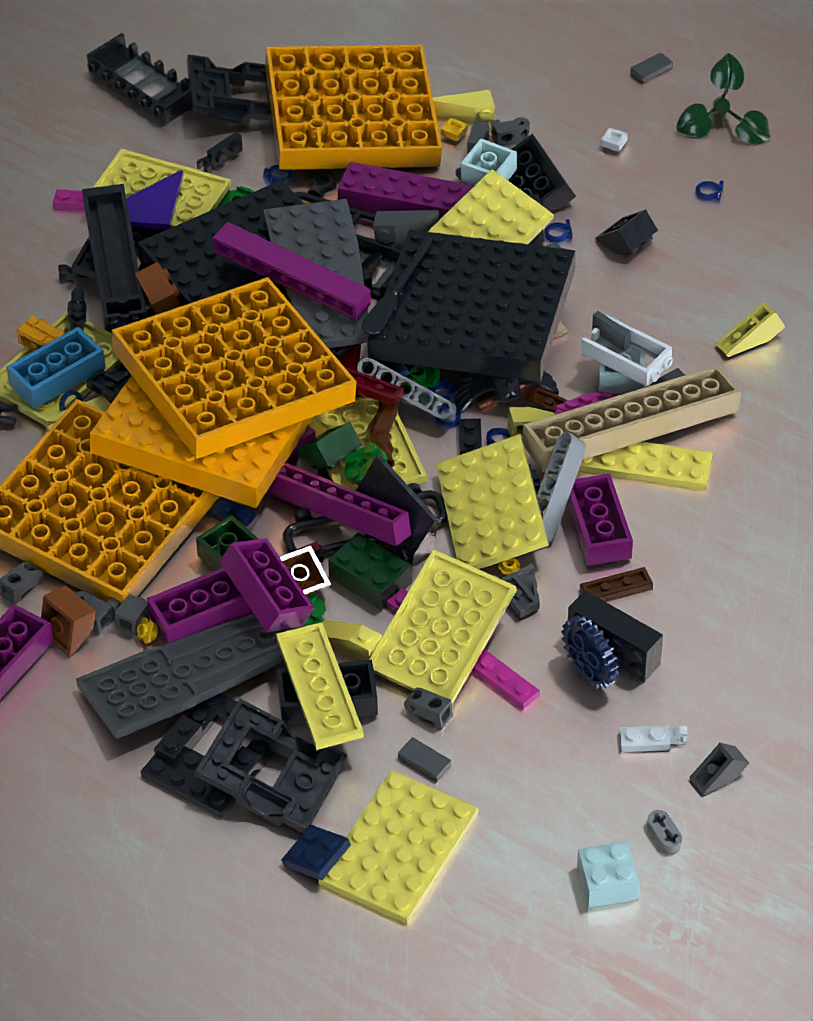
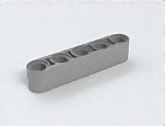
(417, 390)
(559, 480)

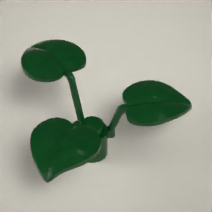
(728, 75)

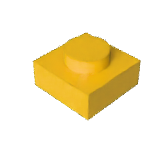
(454, 129)

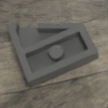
(526, 597)

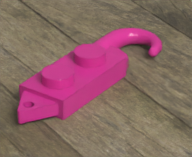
(581, 401)

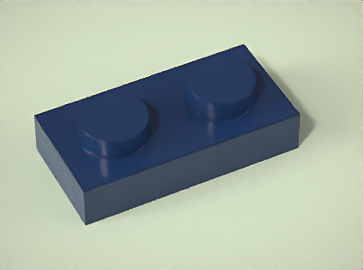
(224, 508)

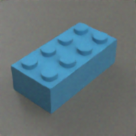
(56, 367)

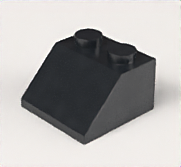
(628, 233)

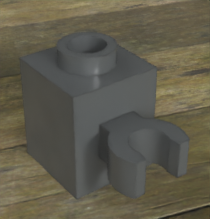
(129, 613)

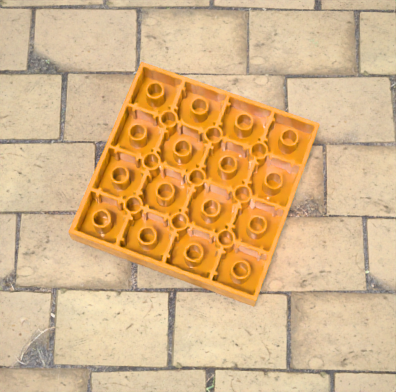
(352, 106)
(233, 367)
(140, 437)
(92, 516)

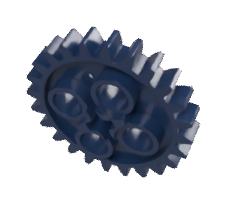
(590, 652)

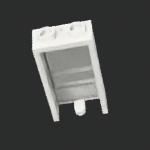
(641, 362)

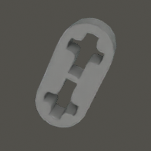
(660, 833)

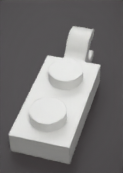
(651, 738)

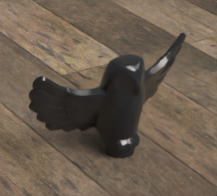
(505, 389)

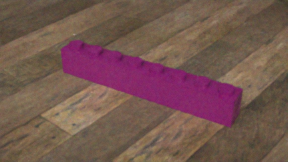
(292, 271)
(341, 504)

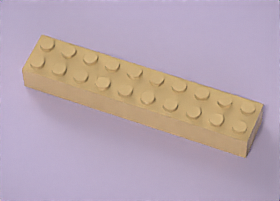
(636, 415)

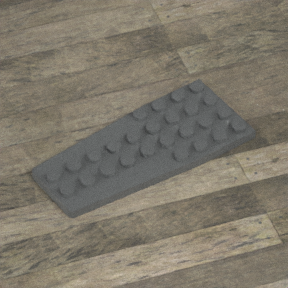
(328, 238)
(179, 674)

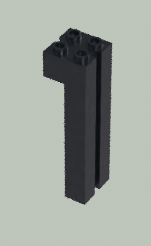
(113, 255)

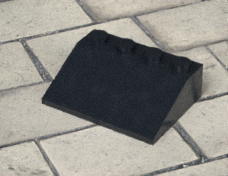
(539, 175)
(387, 486)

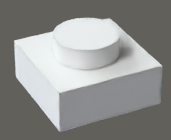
(614, 139)

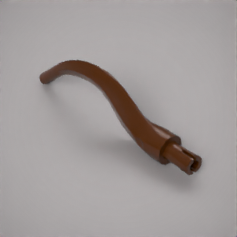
(379, 429)

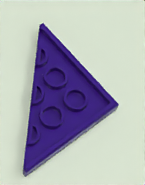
(156, 203)

